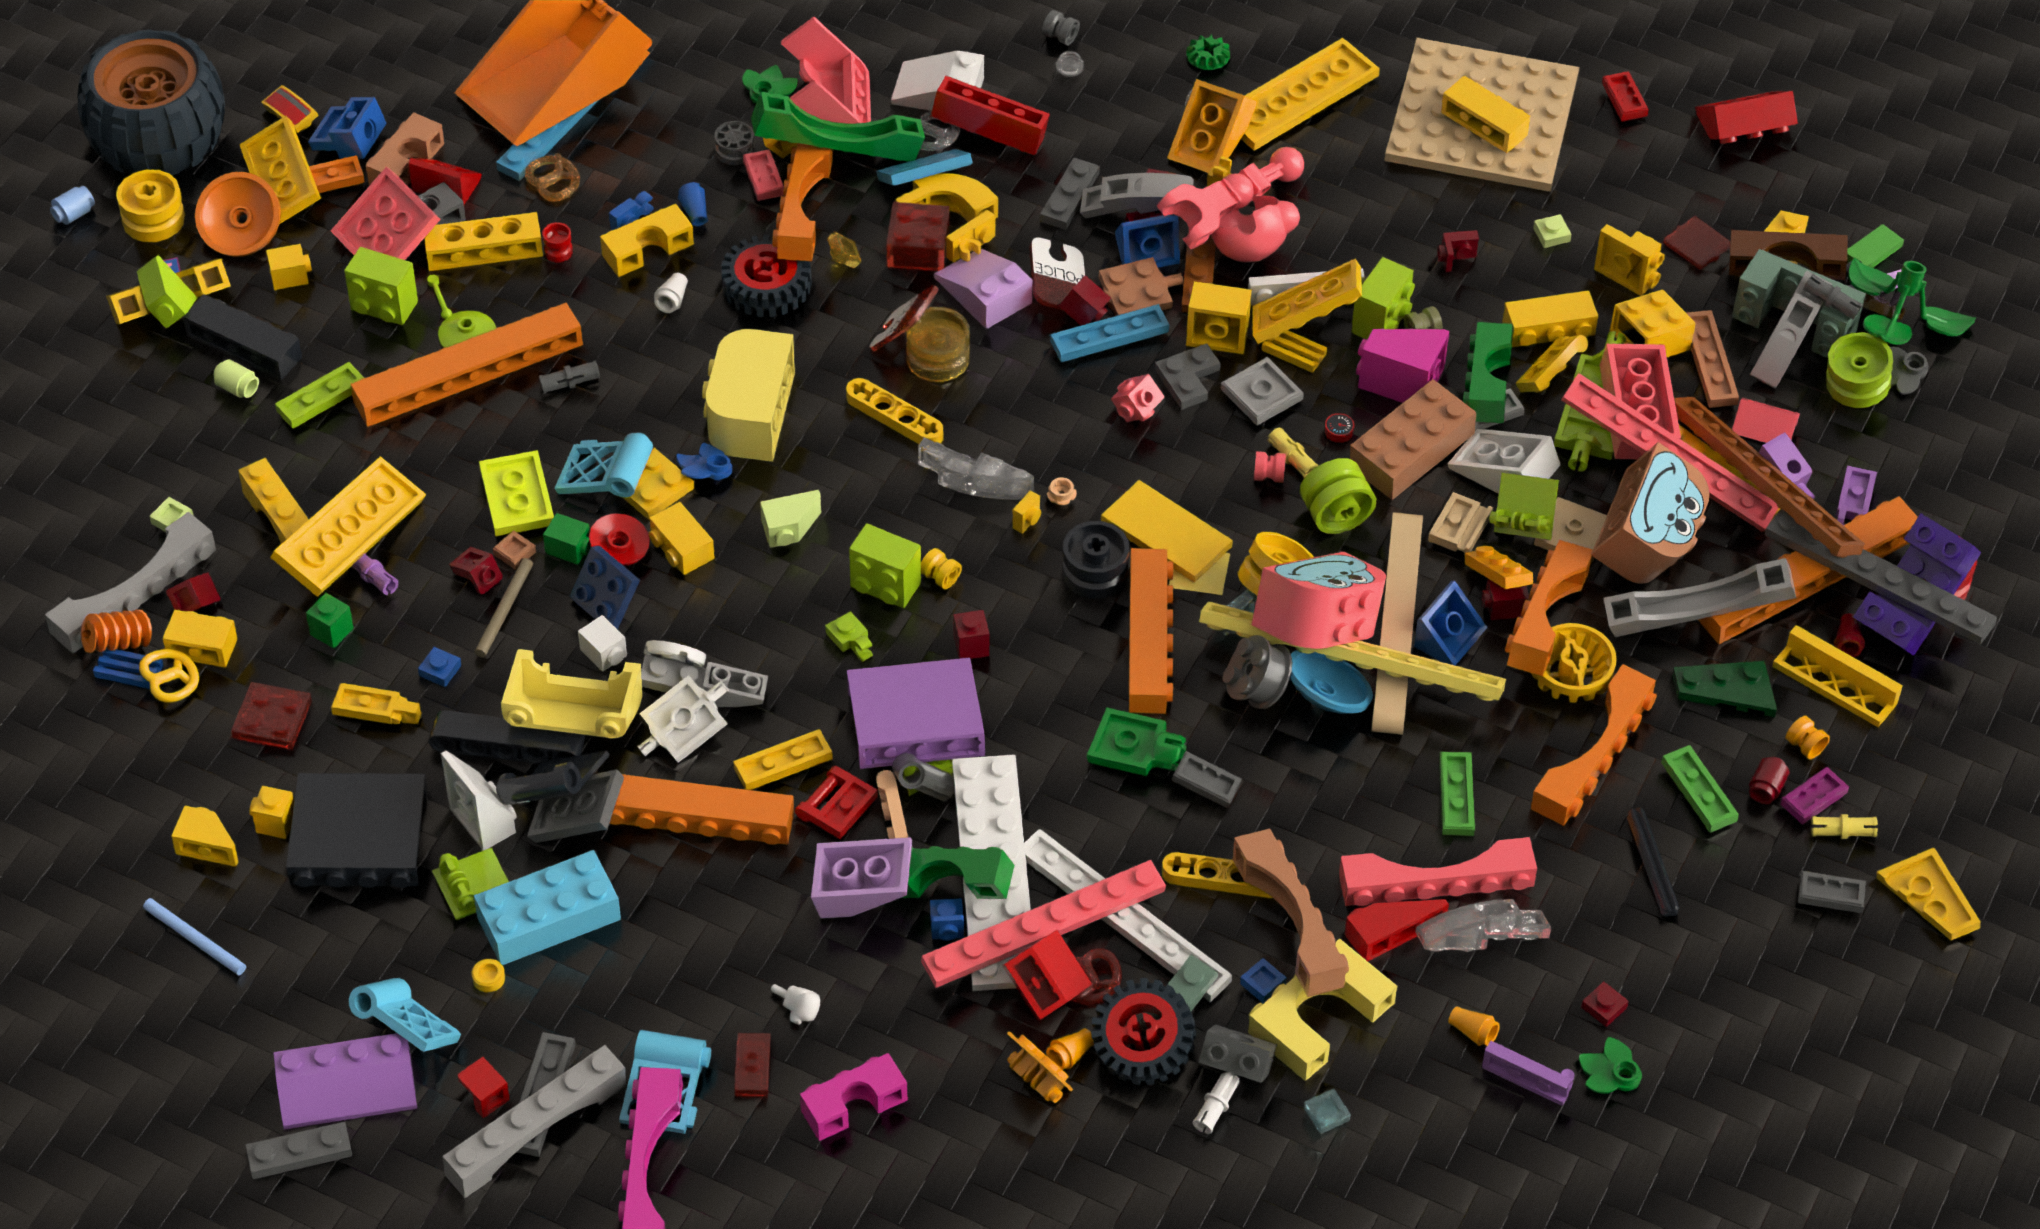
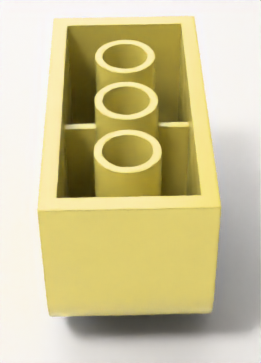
(749, 392)

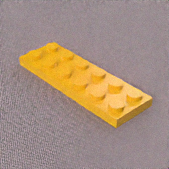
(1306, 91)
(348, 526)

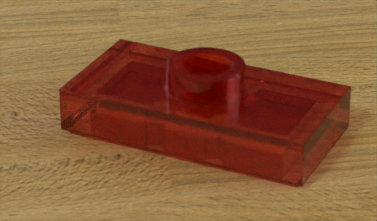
(752, 1064)

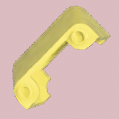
(571, 703)

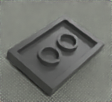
(580, 812)

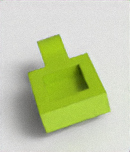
(850, 633)

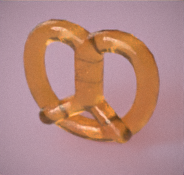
(554, 176)

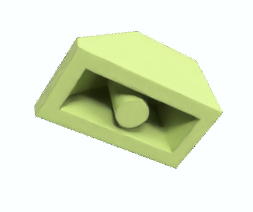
(789, 517)

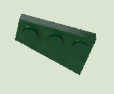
(1732, 684)

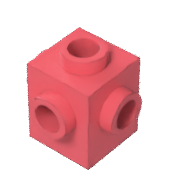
(1137, 398)

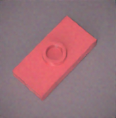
(763, 174)

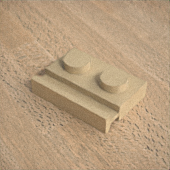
(1460, 524)

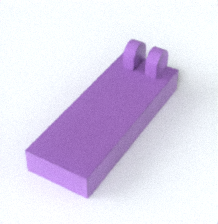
(1528, 1073)

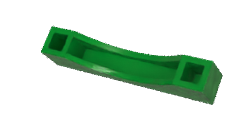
(890, 137)

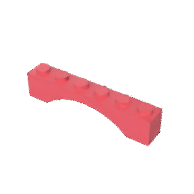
(1376, 880)

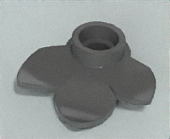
(1903, 375)

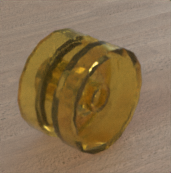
(939, 345)

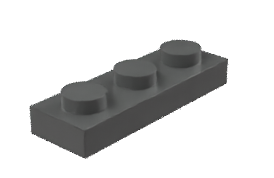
(1068, 193)
(299, 1150)

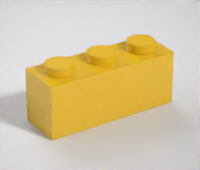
(1485, 114)
(1550, 318)

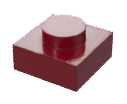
(1604, 1004)

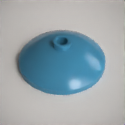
(1330, 684)

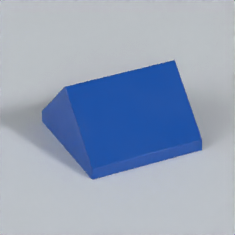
(1150, 238)
(1449, 626)

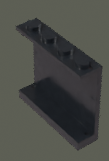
(356, 829)

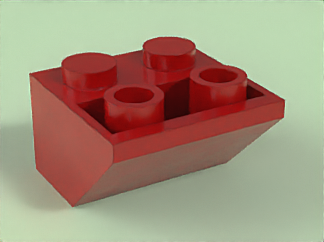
(1047, 975)

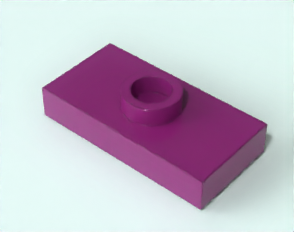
(1814, 795)

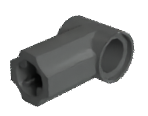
(925, 777)

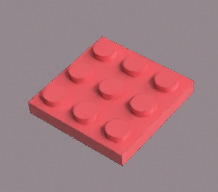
(386, 219)

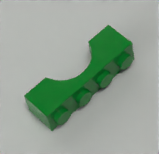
(1491, 351)
(984, 870)

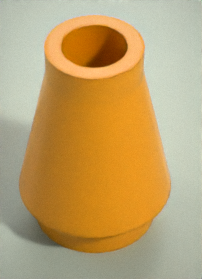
(1476, 1026)
(1070, 1049)

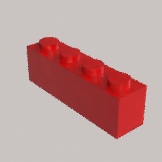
(990, 115)

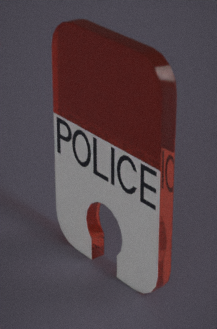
(1051, 277)
(904, 317)

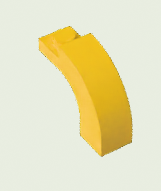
(959, 192)

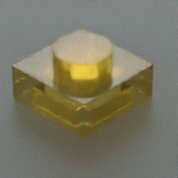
(844, 250)

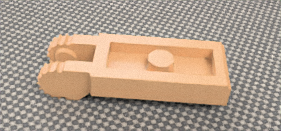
(891, 804)

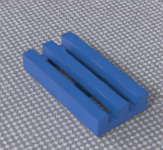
(128, 663)

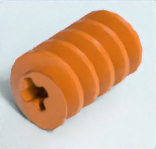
(115, 630)

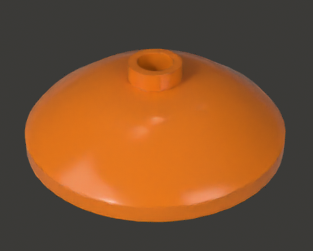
(223, 205)

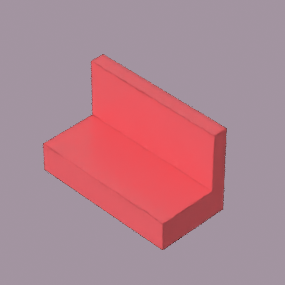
(1763, 421)

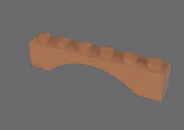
(1265, 866)

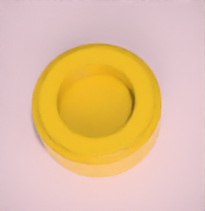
(488, 975)

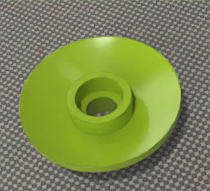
(464, 326)

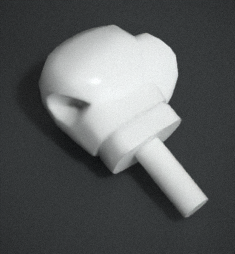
(801, 1002)

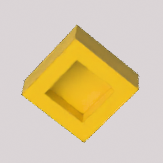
(1026, 512)

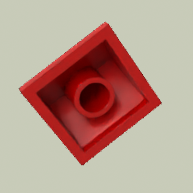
(429, 173)

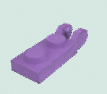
(1855, 493)

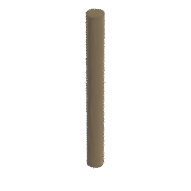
(503, 608)

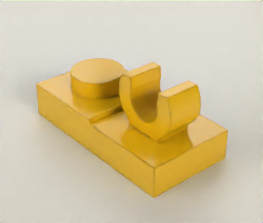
(970, 237)

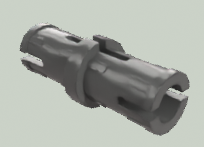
(1832, 296)
(569, 376)

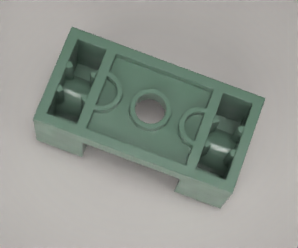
(1772, 282)

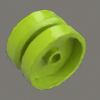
(1859, 370)
(1337, 496)

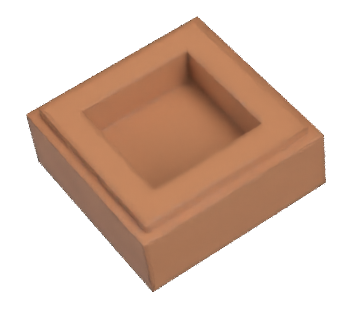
(514, 549)

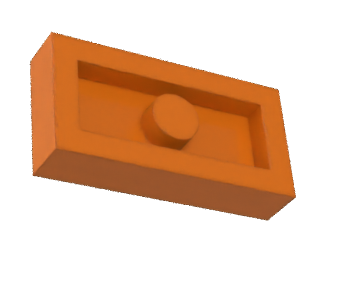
(337, 174)

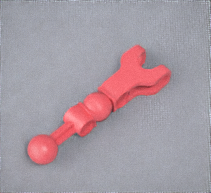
(1206, 206)

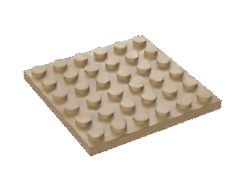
(1436, 142)

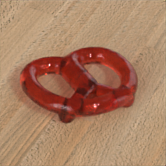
(1108, 984)

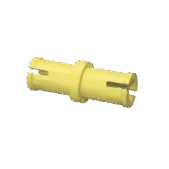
(1294, 451)
(1844, 826)

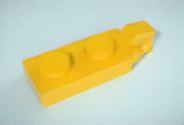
(374, 705)

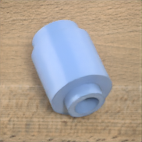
(72, 204)

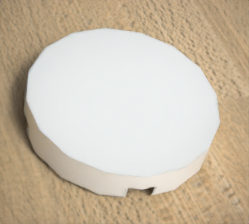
(675, 652)

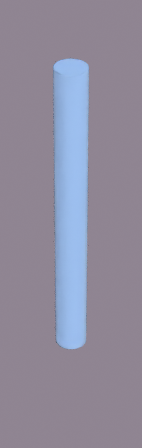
(194, 936)

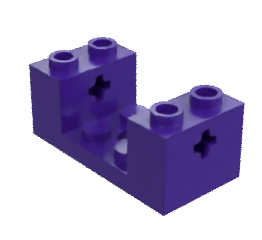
(1932, 556)

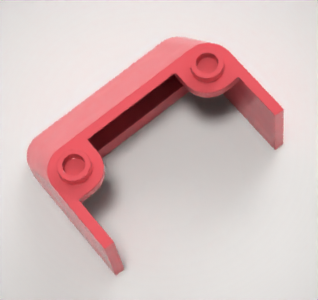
(835, 76)

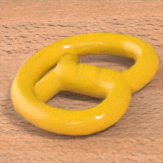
(170, 674)

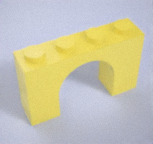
(1298, 1043)

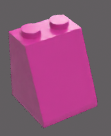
(1401, 361)

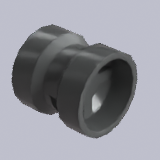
(1060, 27)

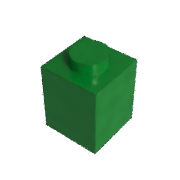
(567, 538)
(329, 620)

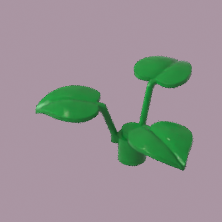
(1909, 282)

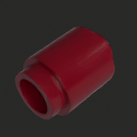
(1768, 780)

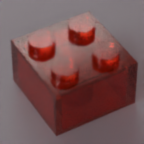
(918, 236)

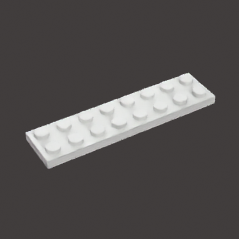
(986, 818)

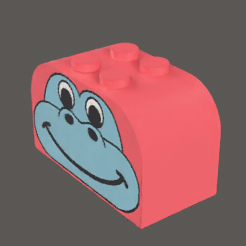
(1320, 600)

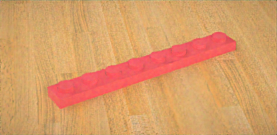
(1643, 434)
(1028, 928)

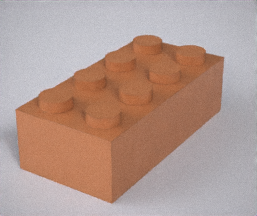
(1413, 439)

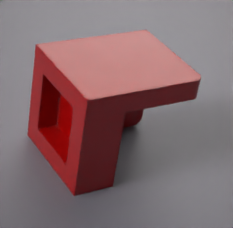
(485, 1085)

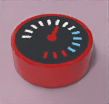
(1339, 427)

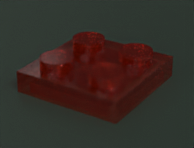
(271, 715)

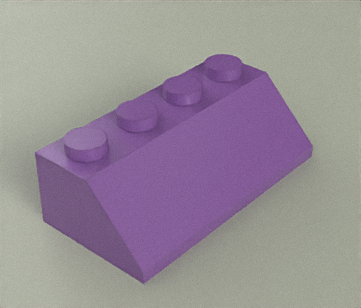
(345, 1080)

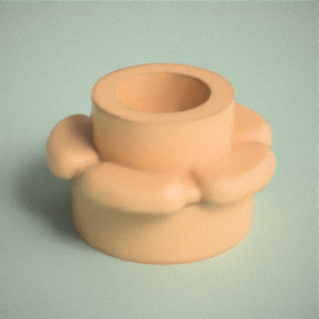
(1061, 491)

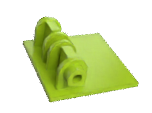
(1525, 506)
(467, 877)

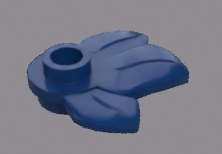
(709, 463)

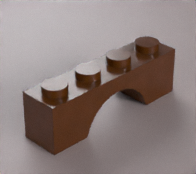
(1819, 252)

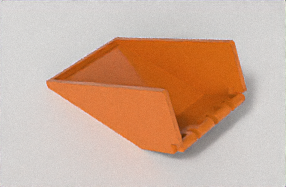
(553, 65)

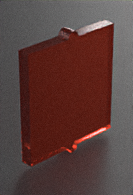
(1697, 242)

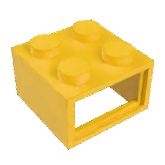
(1657, 320)

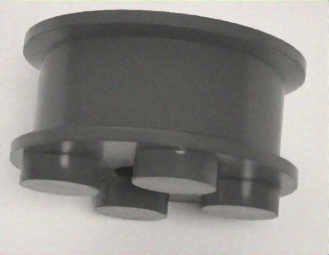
(1258, 672)

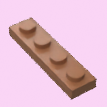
(1712, 361)

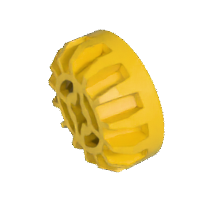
(1576, 648)

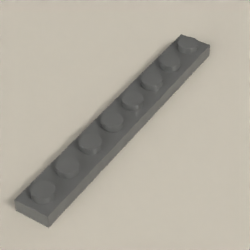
(1888, 581)

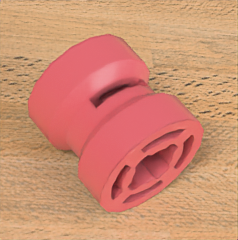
(1269, 467)

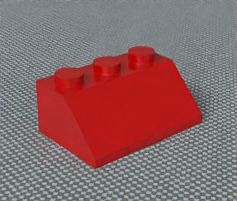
(1748, 116)

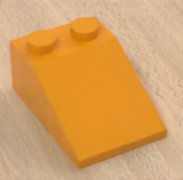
(1210, 126)

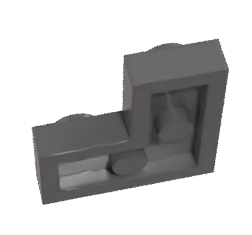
(1182, 374)

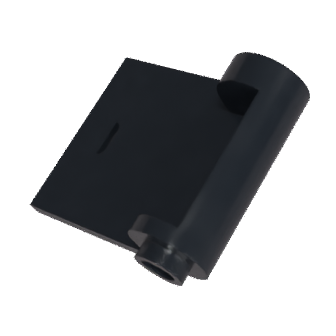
(550, 779)

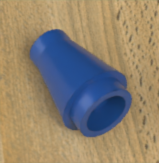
(694, 203)

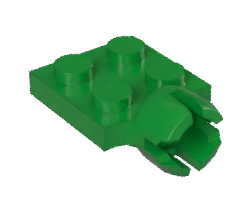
(1135, 743)

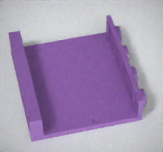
(916, 711)

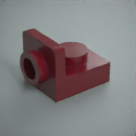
(1457, 246)
(478, 567)

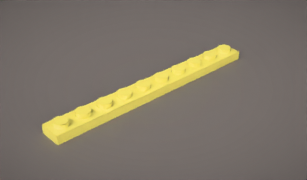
(1369, 656)

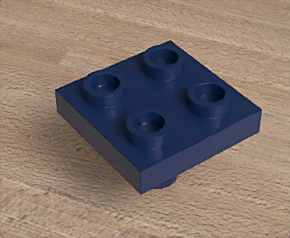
(604, 586)

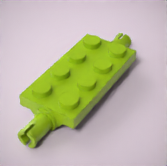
(1576, 430)

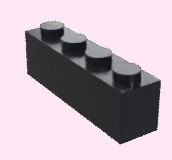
(242, 336)

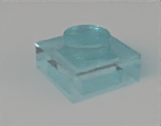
(1327, 1111)

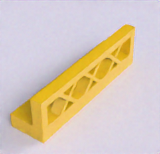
(1842, 672)

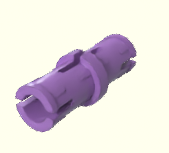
(373, 572)

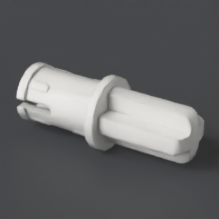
(1216, 1102)

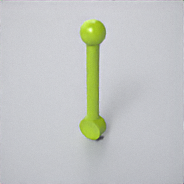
(433, 281)

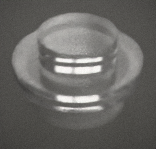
(1069, 64)

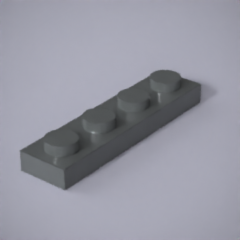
(549, 1062)

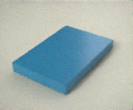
(924, 167)

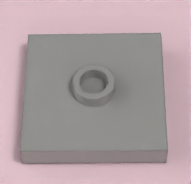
(1262, 391)

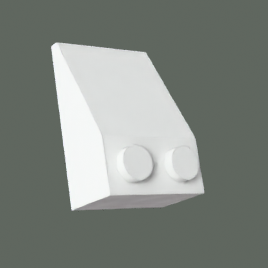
(922, 77)
(1495, 452)
(477, 803)

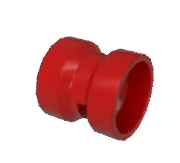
(557, 242)

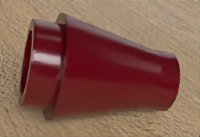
(1849, 636)

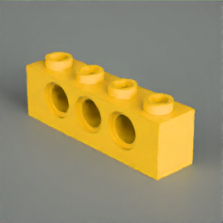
(483, 241)

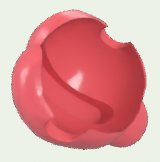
(1257, 234)

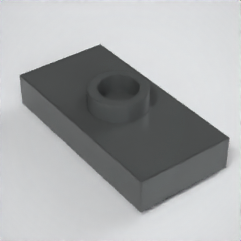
(1206, 779)
(1831, 891)

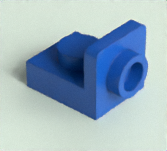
(947, 919)

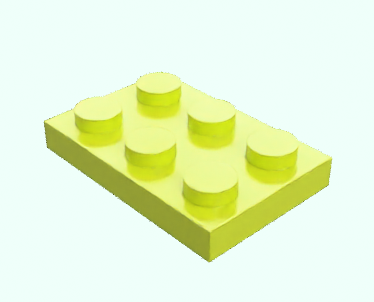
(516, 493)

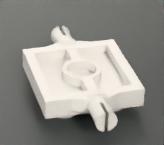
(683, 718)

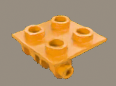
(1038, 1069)

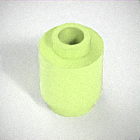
(235, 379)

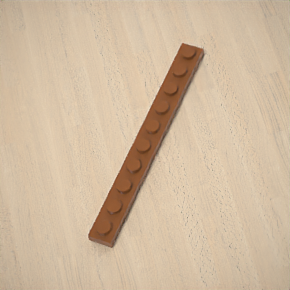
(1767, 478)

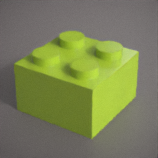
(381, 286)
(1383, 298)
(885, 566)

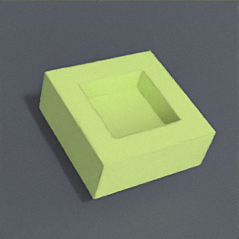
(1552, 231)
(168, 513)

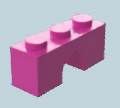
(874, 1081)

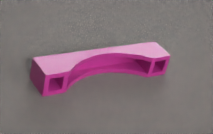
(657, 1105)

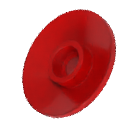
(624, 531)

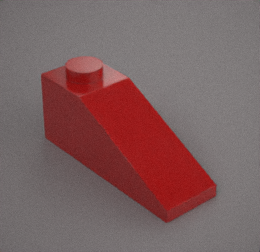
(1388, 924)

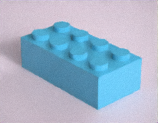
(547, 907)

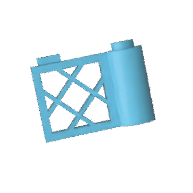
(621, 469)
(390, 1003)
(674, 1052)

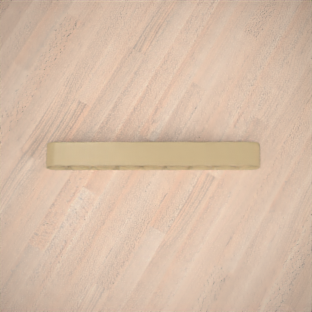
(1397, 619)

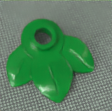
(768, 81)
(1607, 1068)

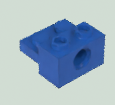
(349, 128)

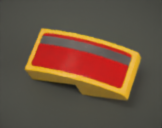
(286, 103)

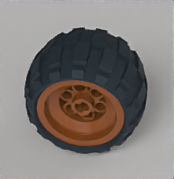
(151, 102)

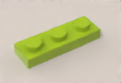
(318, 395)

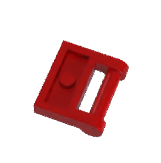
(843, 808)

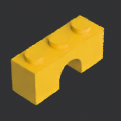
(664, 228)

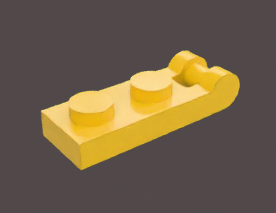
(1551, 363)

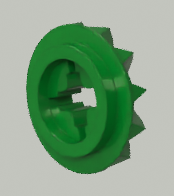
(1203, 59)

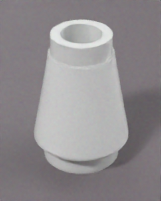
(670, 294)

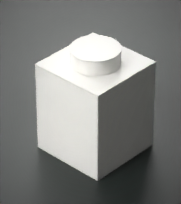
(602, 643)

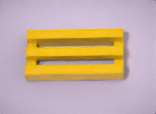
(1296, 346)

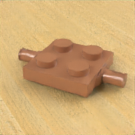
(1137, 286)

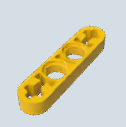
(897, 409)
(1220, 882)

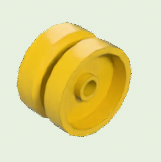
(150, 205)
(1266, 551)

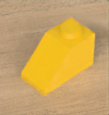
(203, 837)

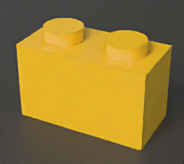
(681, 538)
(201, 637)

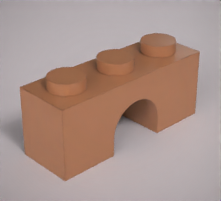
(414, 138)

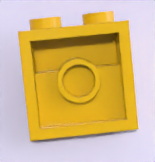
(1629, 259)

